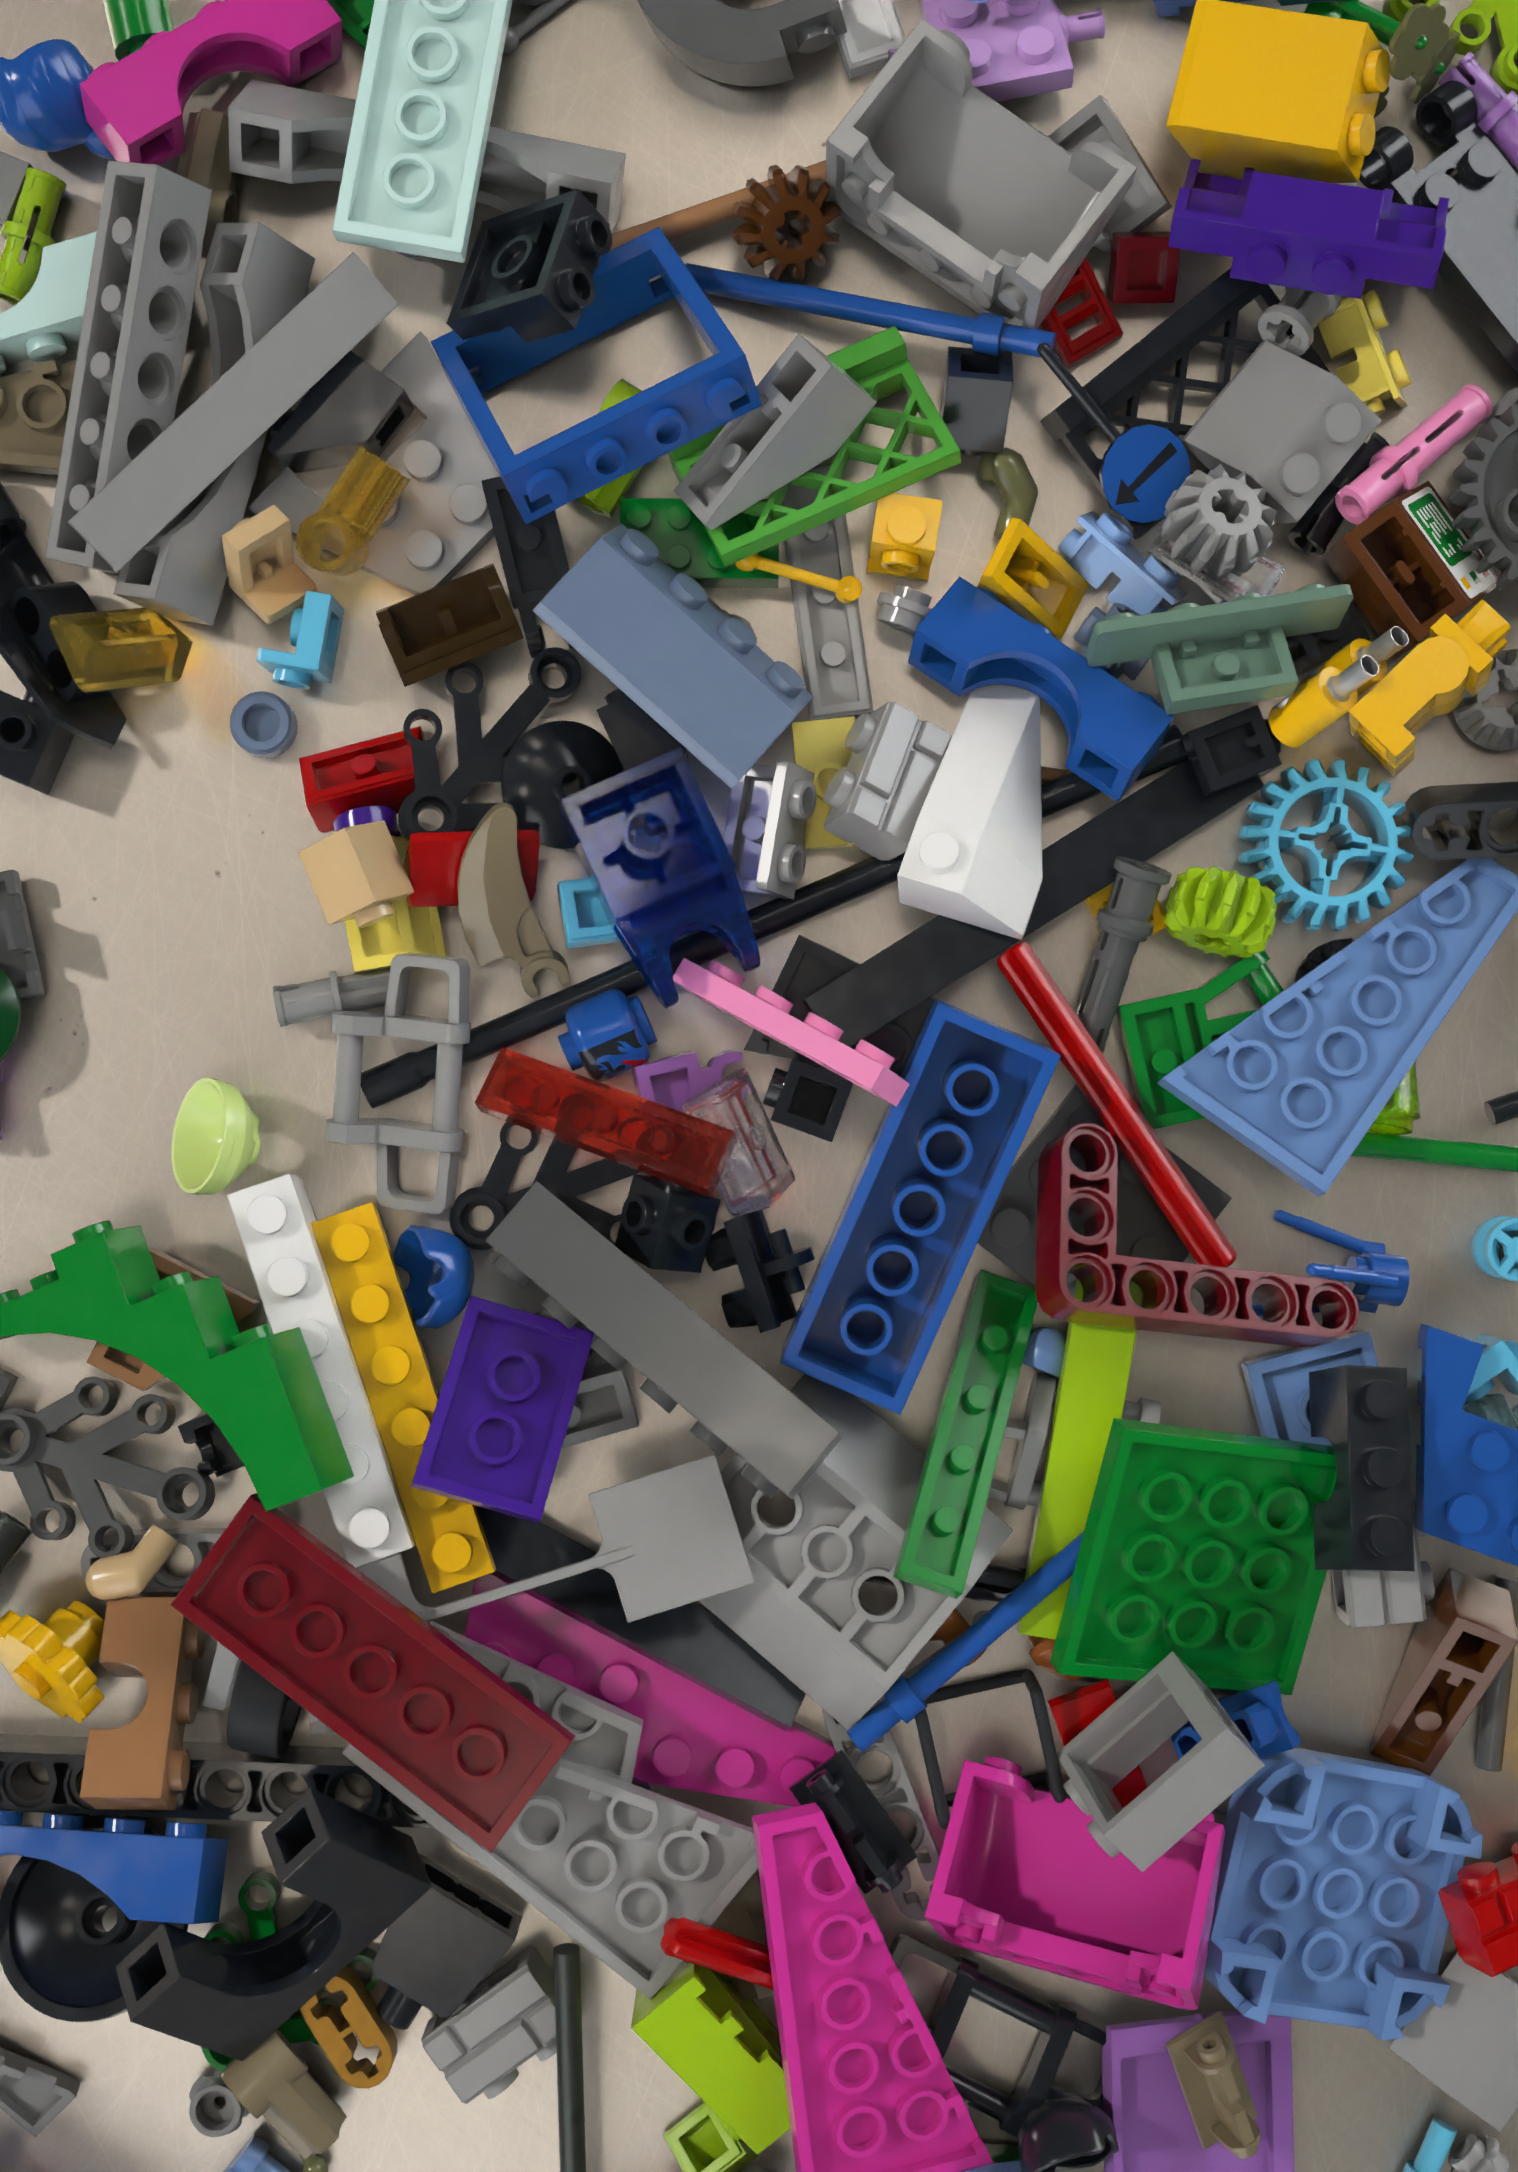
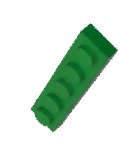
(967, 1435)

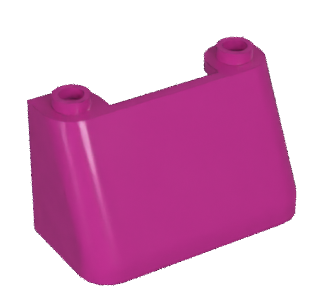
(1040, 1891)

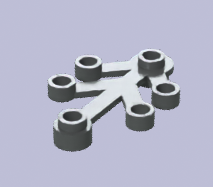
(86, 1463)

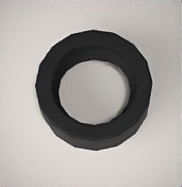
(260, 1715)

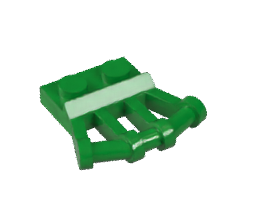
(1175, 1027)

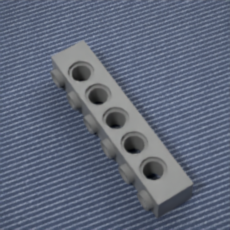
(128, 337)

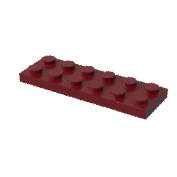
(373, 1671)

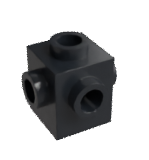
(666, 1225)

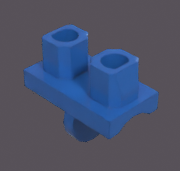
(1258, 1717)

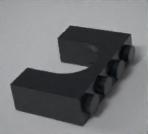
(243, 1992)

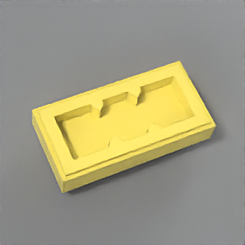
(821, 750)

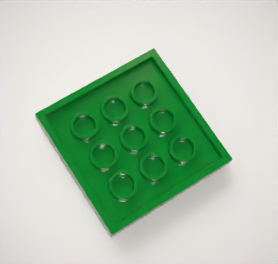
(1197, 1553)

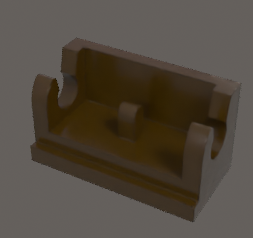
(449, 625)

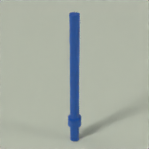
(986, 334)
(907, 1696)

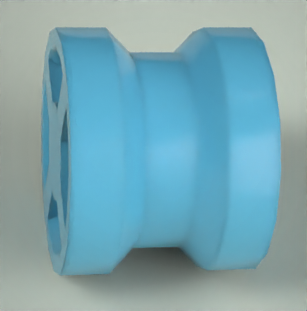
(1487, 1250)

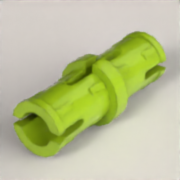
(41, 196)

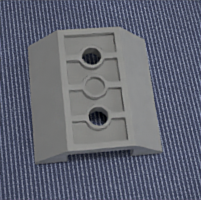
(809, 1573)

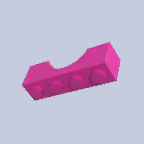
(142, 98)

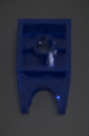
(663, 892)

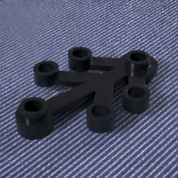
(478, 758)
(550, 1175)

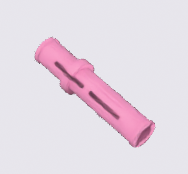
(1369, 490)

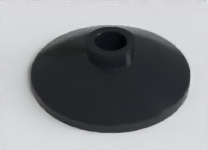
(536, 771)

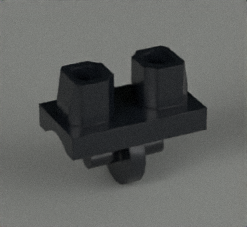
(766, 1267)

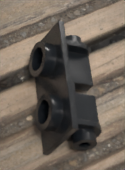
(858, 1821)

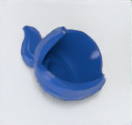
(44, 100)

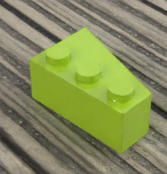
(719, 2050)

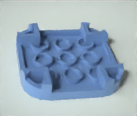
(1335, 1891)

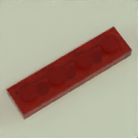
(606, 1121)

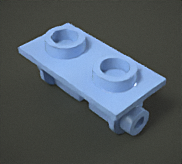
(1107, 550)

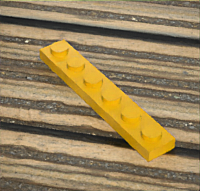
(398, 1388)

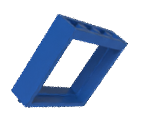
(629, 431)

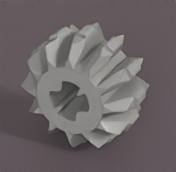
(1218, 523)

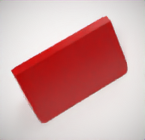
(358, 776)
(435, 860)

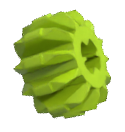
(1220, 912)

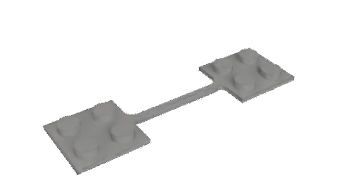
(662, 1541)

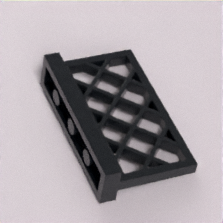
(1152, 356)

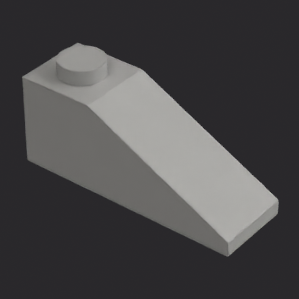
(802, 421)

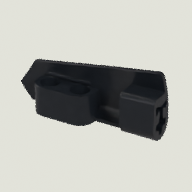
(29, 645)

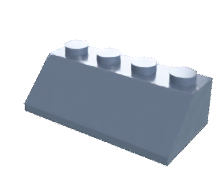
(674, 652)

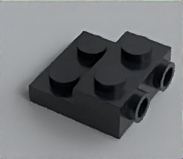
(532, 269)

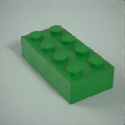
(687, 546)

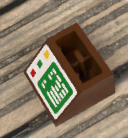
(1410, 565)

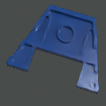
(1463, 1459)

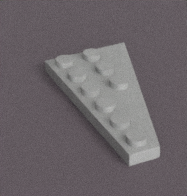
(608, 1862)

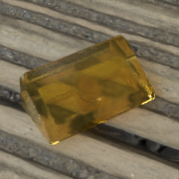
(120, 648)

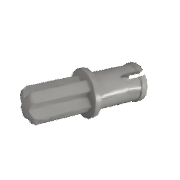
(323, 996)

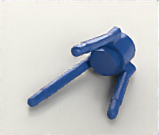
(1371, 1276)

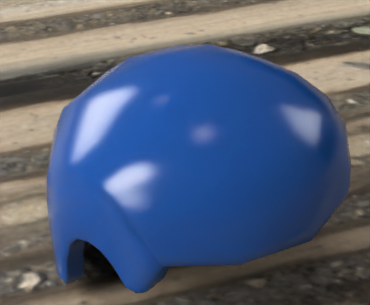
(438, 1272)

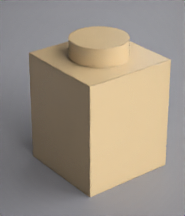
(357, 874)

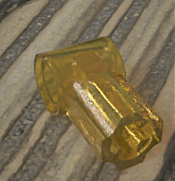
(356, 507)

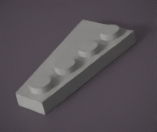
(603, 1733)

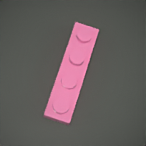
(813, 1038)

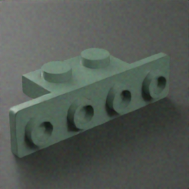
(1221, 649)

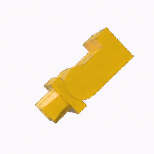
(1428, 684)

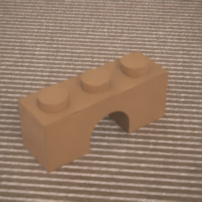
(145, 1759)

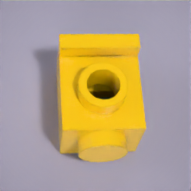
(904, 537)

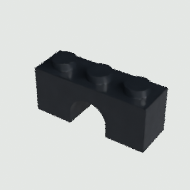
(1370, 1510)

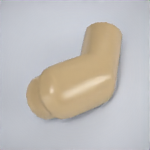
(130, 1571)

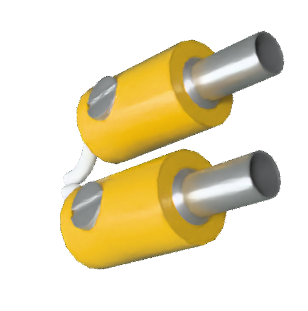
(1333, 688)

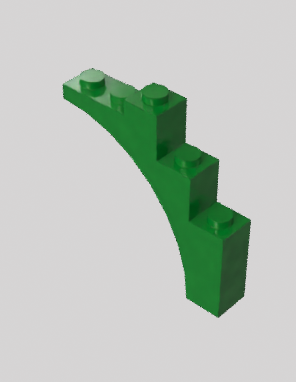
(249, 1382)

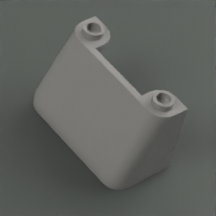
(969, 184)

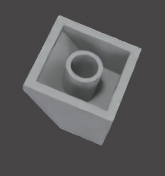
(1283, 427)

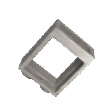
(1132, 1732)

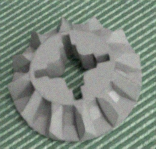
(1490, 725)

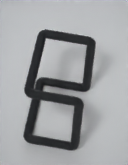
(1051, 1778)

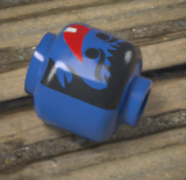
(607, 1035)

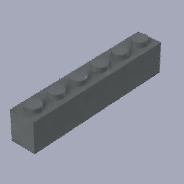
(664, 1340)

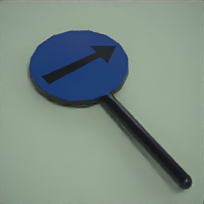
(1140, 463)

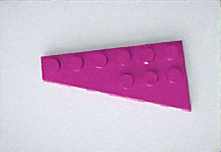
(687, 1731)
(852, 2042)

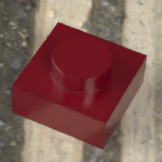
(1142, 268)

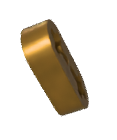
(337, 2035)

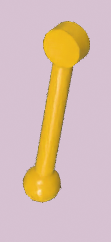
(846, 589)

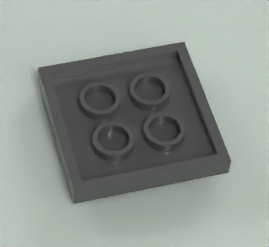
(1141, 1224)

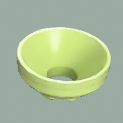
(213, 1137)

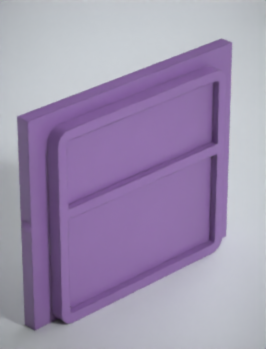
(1151, 2110)

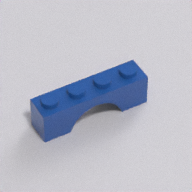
(980, 643)

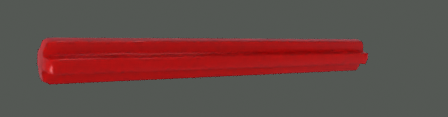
(1115, 1107)

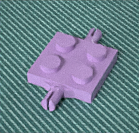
(1015, 44)

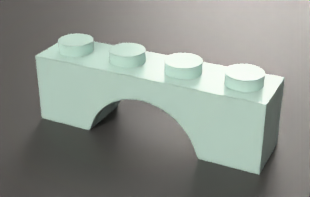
(53, 309)

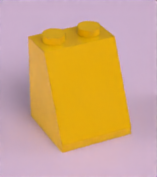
(1278, 92)

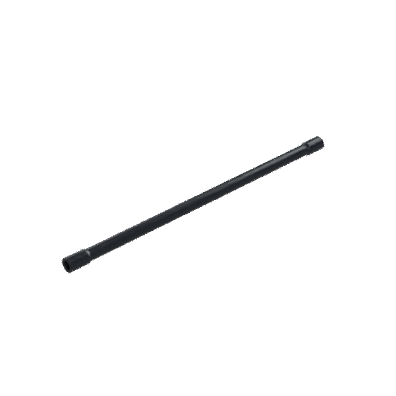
(418, 1068)

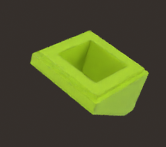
(704, 2144)

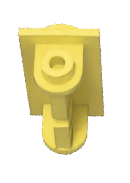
(1375, 372)

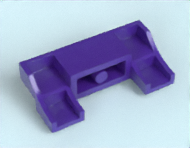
(1308, 231)

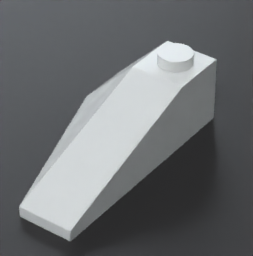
(981, 823)

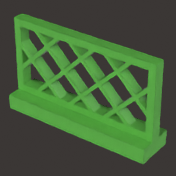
(881, 370)

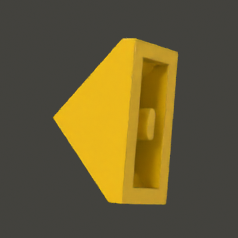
(1033, 579)

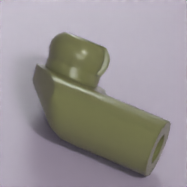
(1014, 483)

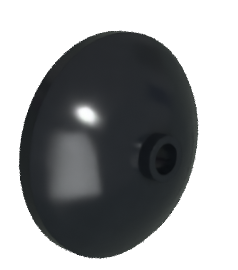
(57, 1942)

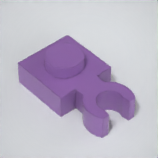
(679, 1077)

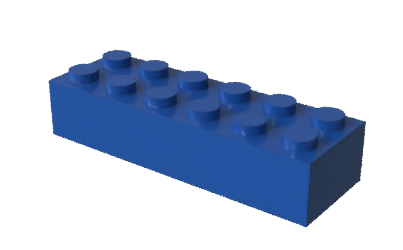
(918, 1206)

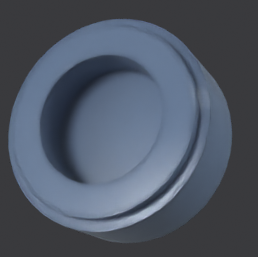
(263, 724)

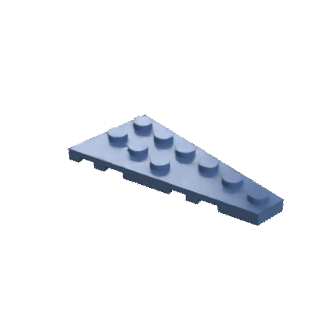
(1334, 1046)

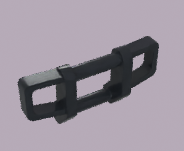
(1054, 2023)

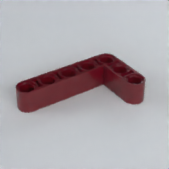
(1164, 1283)

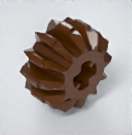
(767, 212)

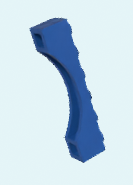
(143, 1873)

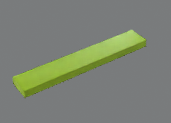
(1086, 1402)

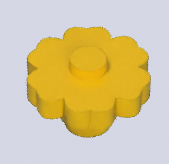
(55, 1657)

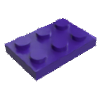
(503, 1410)

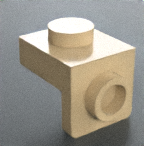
(263, 565)

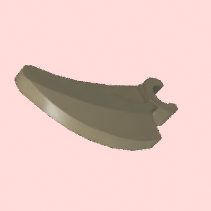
(496, 904)

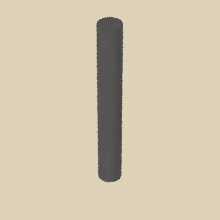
(1496, 1699)

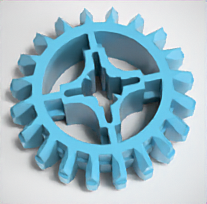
(1332, 818)

